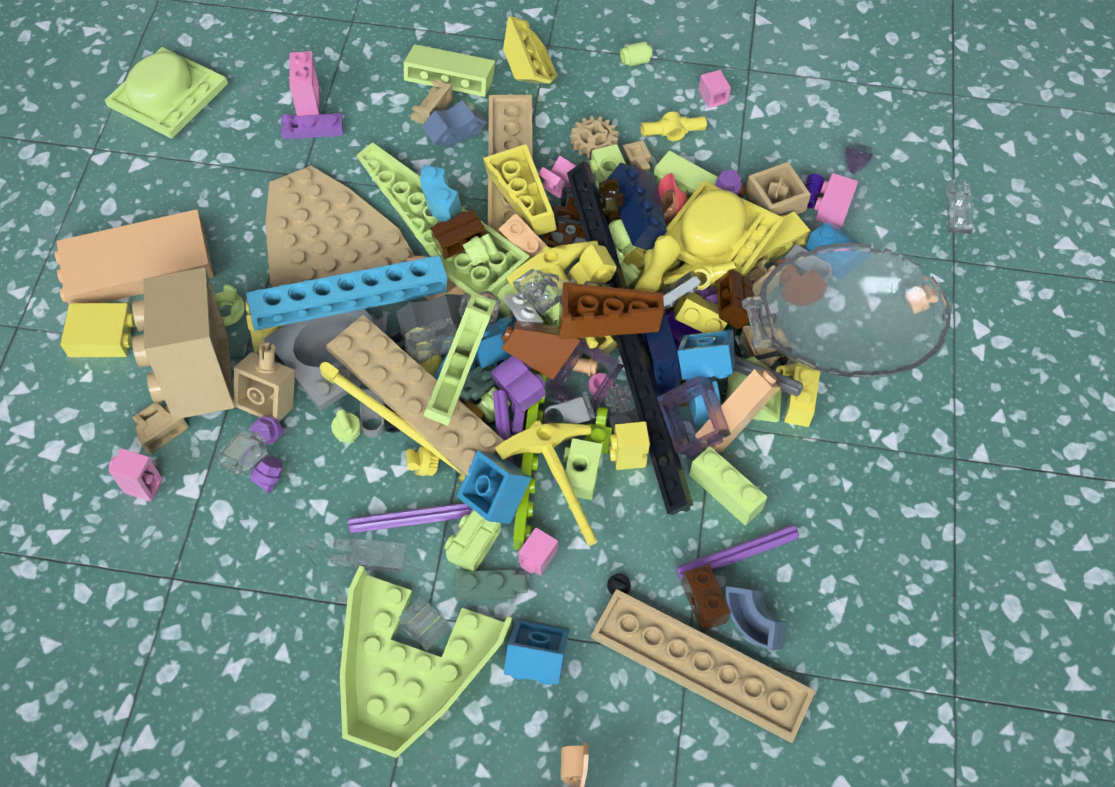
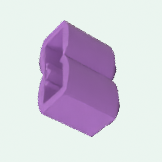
(519, 383)

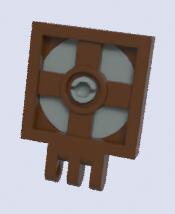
(566, 232)

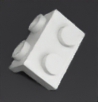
(522, 309)

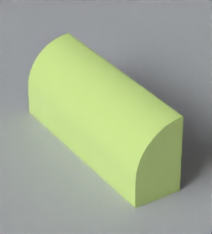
(463, 71)

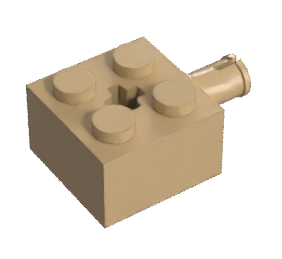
(263, 384)

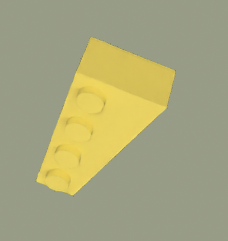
(520, 184)

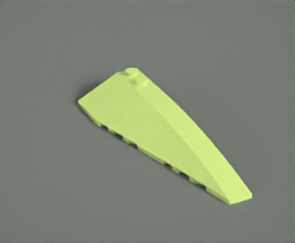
(406, 195)

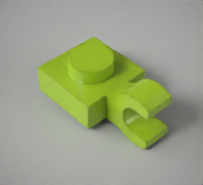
(599, 431)

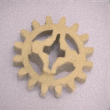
(593, 135)

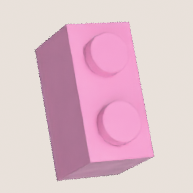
(836, 199)
(135, 474)

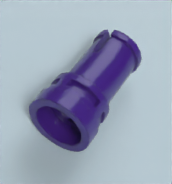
(814, 185)

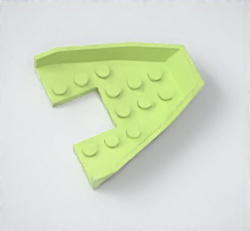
(395, 689)

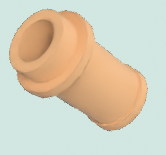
(586, 366)

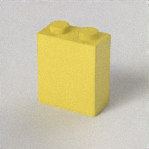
(98, 330)

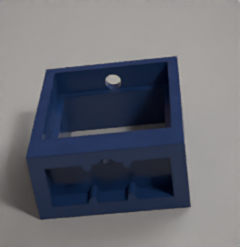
(663, 357)

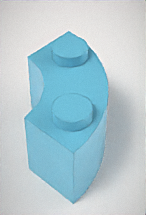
(439, 198)

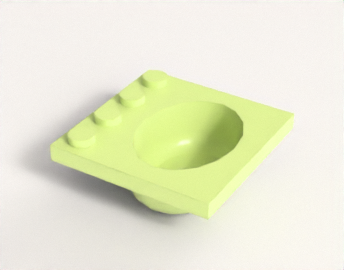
(166, 91)

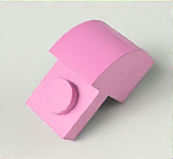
(557, 178)

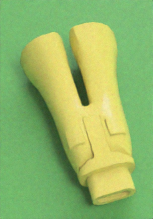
(657, 262)

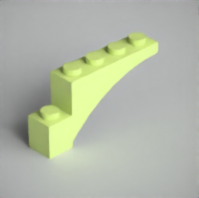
(459, 359)

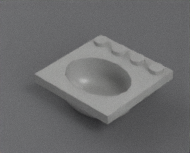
(304, 349)

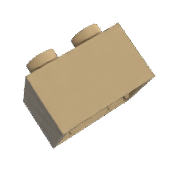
(184, 344)

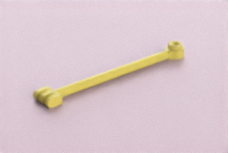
(332, 375)

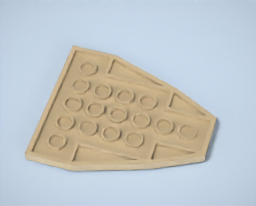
(325, 230)

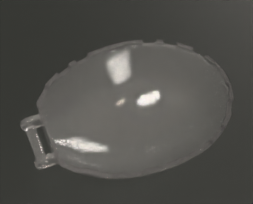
(850, 311)

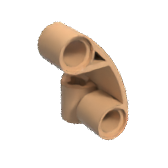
(574, 765)

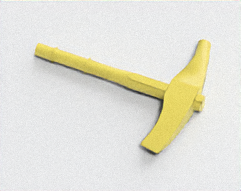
(555, 261)
(543, 439)

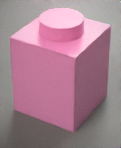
(714, 88)
(537, 552)

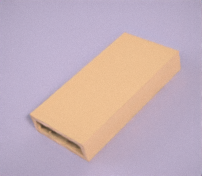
(116, 260)

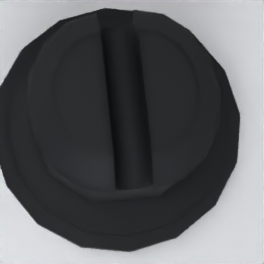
(619, 582)

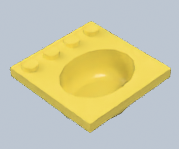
(722, 228)

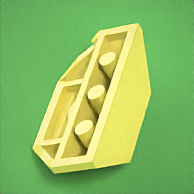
(527, 54)

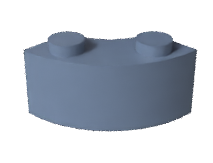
(454, 124)
(753, 617)

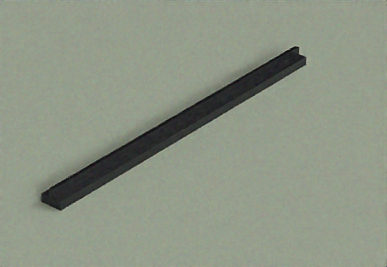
(633, 352)

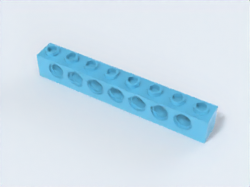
(346, 292)

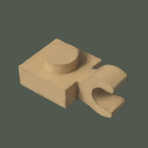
(637, 155)

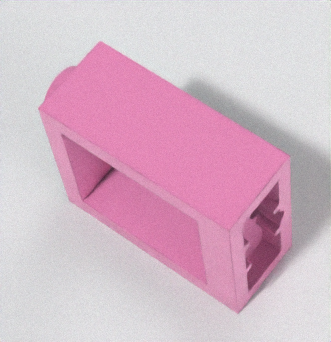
(304, 84)

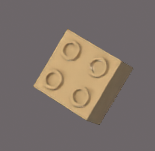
(778, 190)

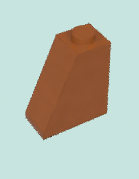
(538, 346)

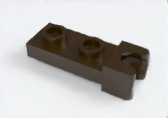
(611, 199)

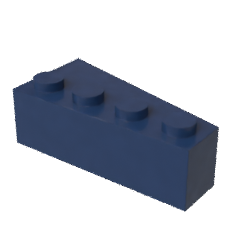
(641, 206)

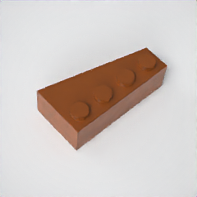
(607, 311)

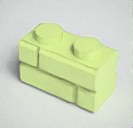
(472, 541)

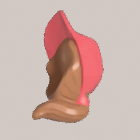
(671, 198)

